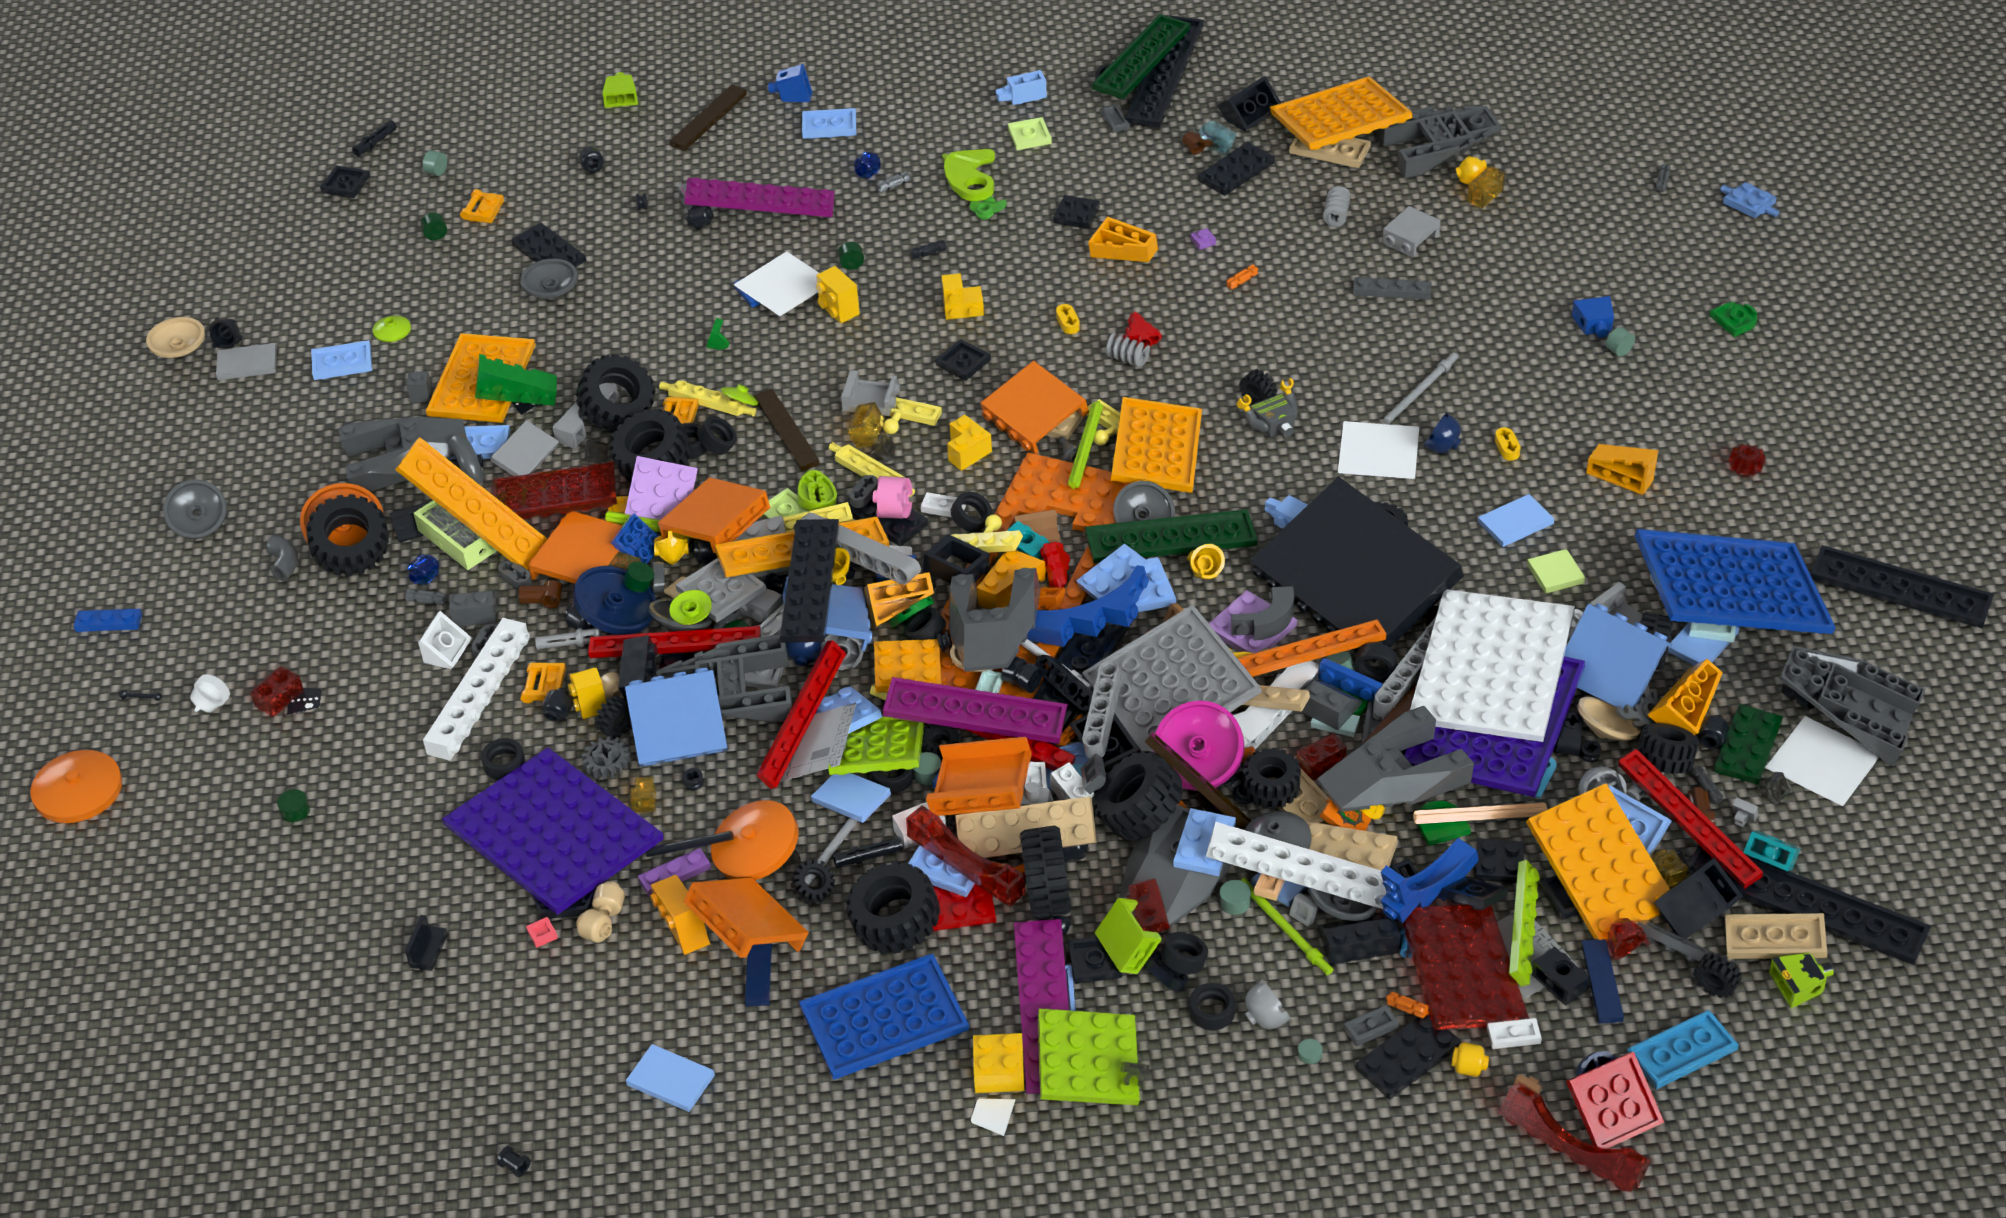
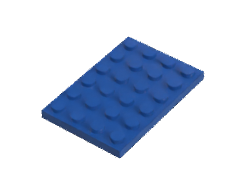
(883, 1016)

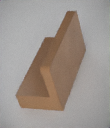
(1042, 523)

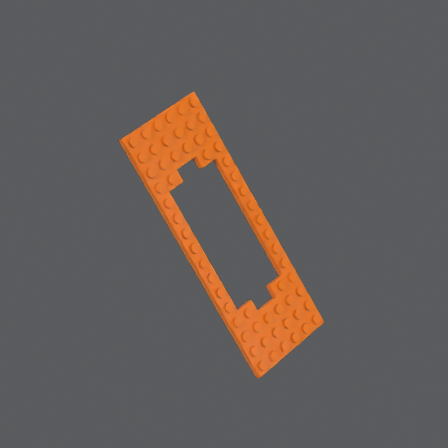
(1040, 487)

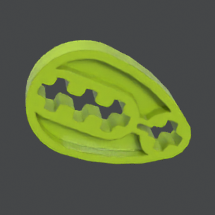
(822, 485)

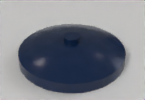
(609, 604)

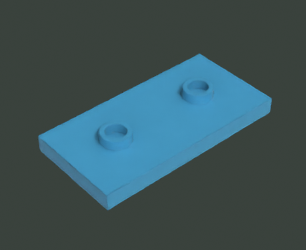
(1683, 1049)

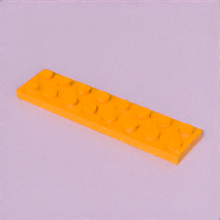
(470, 503)
(776, 550)

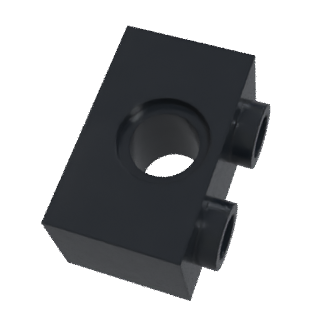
(1560, 976)

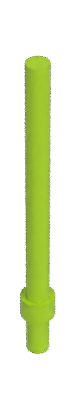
(1312, 954)

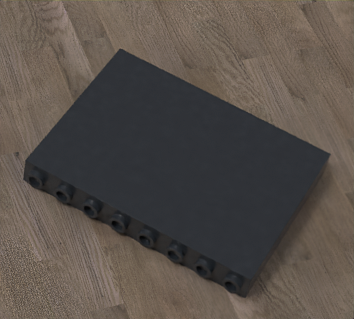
(1356, 564)

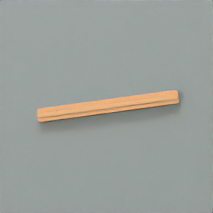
(1478, 813)

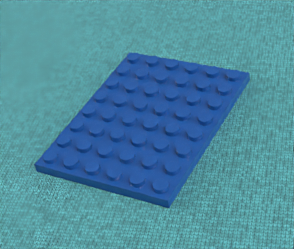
(1733, 581)

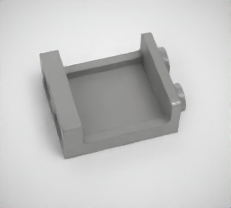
(1410, 230)
(862, 392)

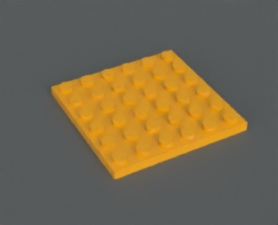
(1340, 113)

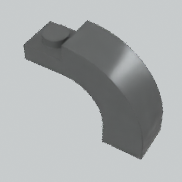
(1267, 622)

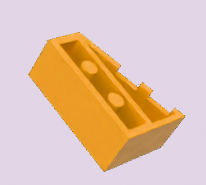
(1122, 242)
(1624, 466)
(997, 585)
(890, 598)
(681, 920)

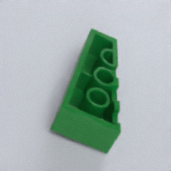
(514, 383)

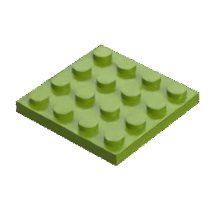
(882, 747)
(1084, 1056)

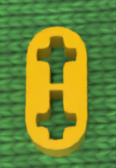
(1070, 322)
(1511, 442)

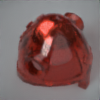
(1620, 933)

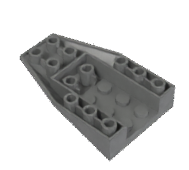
(1857, 697)
(1154, 857)

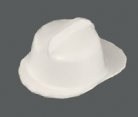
(209, 693)

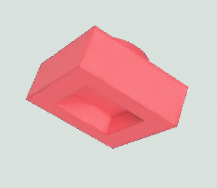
(541, 932)

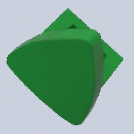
(716, 339)

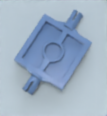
(1750, 200)

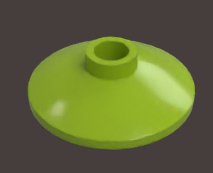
(391, 328)
(740, 394)
(690, 607)

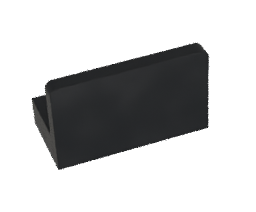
(405, 524)
(425, 945)

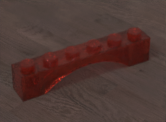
(995, 878)
(1529, 1111)

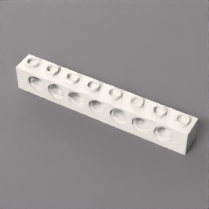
(476, 689)
(1296, 864)

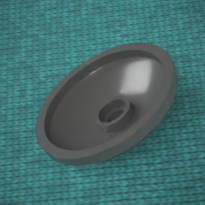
(549, 278)
(192, 497)
(1142, 498)
(660, 612)
(1282, 827)
(1342, 907)

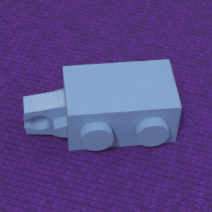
(1023, 88)
(1284, 511)

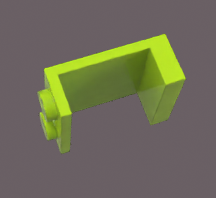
(1124, 937)

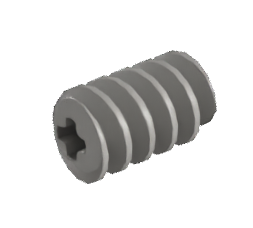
(1336, 206)
(1127, 352)

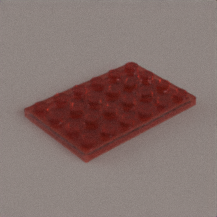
(558, 490)
(1463, 967)

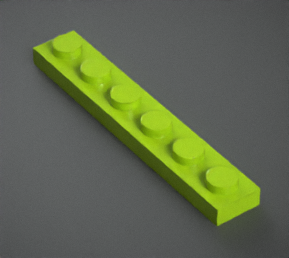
(1523, 923)

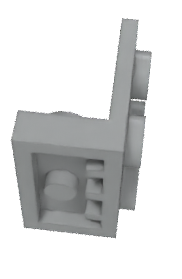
(1614, 600)

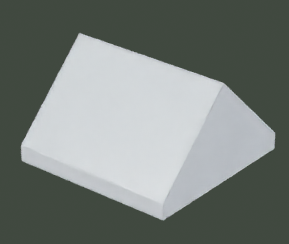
(443, 642)

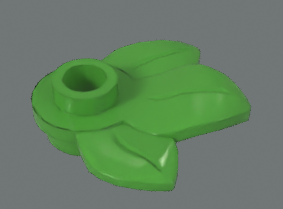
(987, 208)

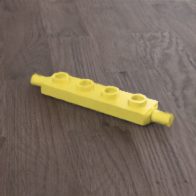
(707, 398)
(861, 463)

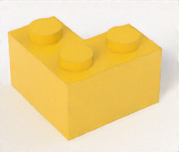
(961, 301)
(967, 443)
(588, 692)

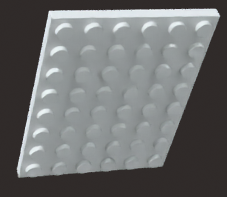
(1494, 664)

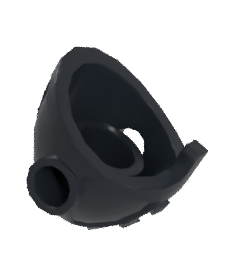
(224, 333)

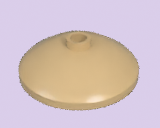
(175, 337)
(1604, 721)

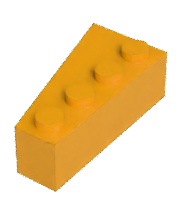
(1688, 698)

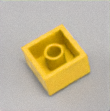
(837, 294)
(998, 1063)

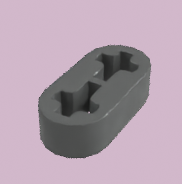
(861, 490)
(512, 576)
(658, 580)
(482, 638)

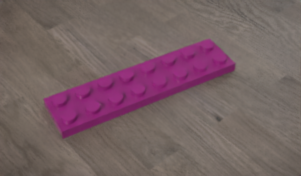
(759, 197)
(975, 710)
(1040, 985)

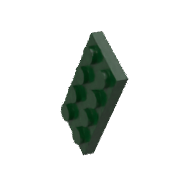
(1748, 744)

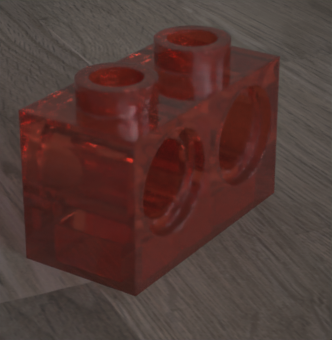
(277, 691)
(1321, 756)
(1151, 907)

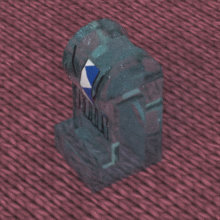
(1218, 134)

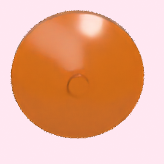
(344, 535)
(76, 786)
(762, 840)

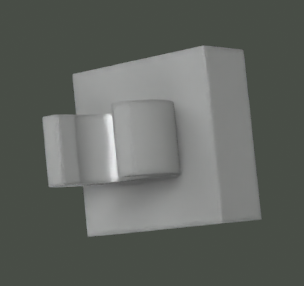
(1744, 811)
(1303, 909)

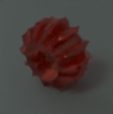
(1747, 459)

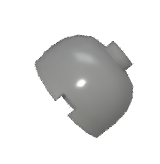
(850, 646)
(1600, 775)
(1264, 1007)

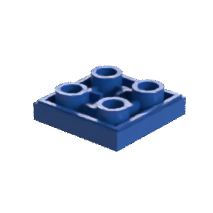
(635, 539)

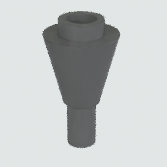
(1069, 449)

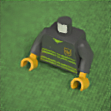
(1273, 414)

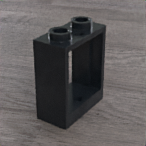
(937, 565)

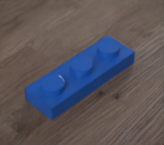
(107, 620)
(1348, 680)

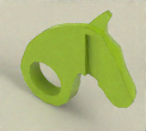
(961, 173)

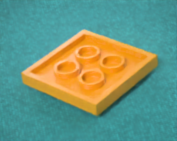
(906, 660)

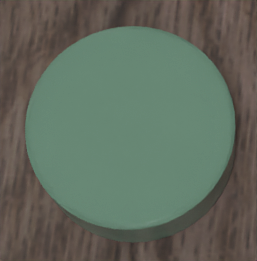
(1310, 1051)

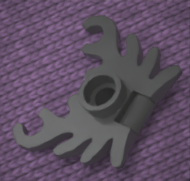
(1640, 711)

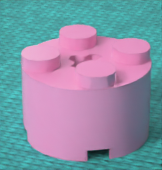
(893, 497)

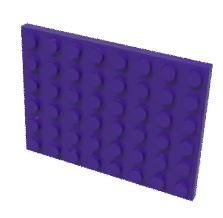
(1507, 761)
(552, 830)

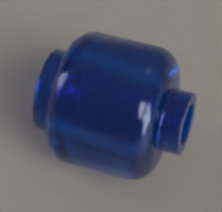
(867, 165)
(423, 569)

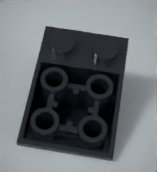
(1698, 899)

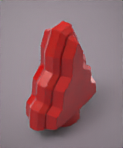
(1141, 331)
(1056, 563)

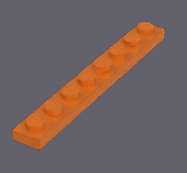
(1313, 648)

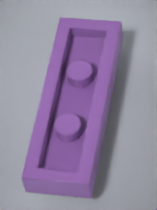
(684, 867)

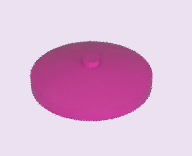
(1205, 738)

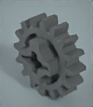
(606, 757)

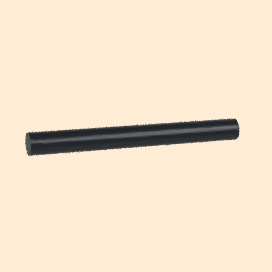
(691, 843)

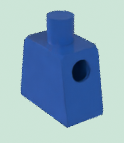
(792, 85)
(1594, 315)

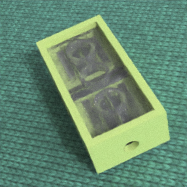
(452, 535)

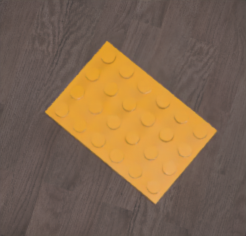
(456, 388)
(1157, 444)
(1599, 860)

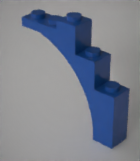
(1116, 607)
(1422, 888)

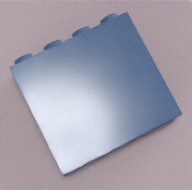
(847, 613)
(1615, 655)
(676, 717)

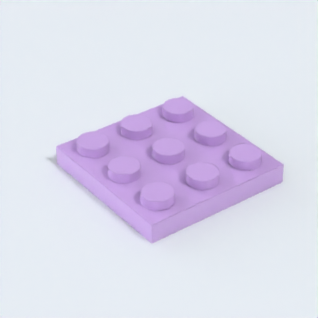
(658, 487)
(1246, 604)

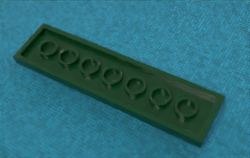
(1141, 56)
(1172, 534)

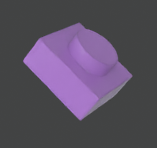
(1203, 239)

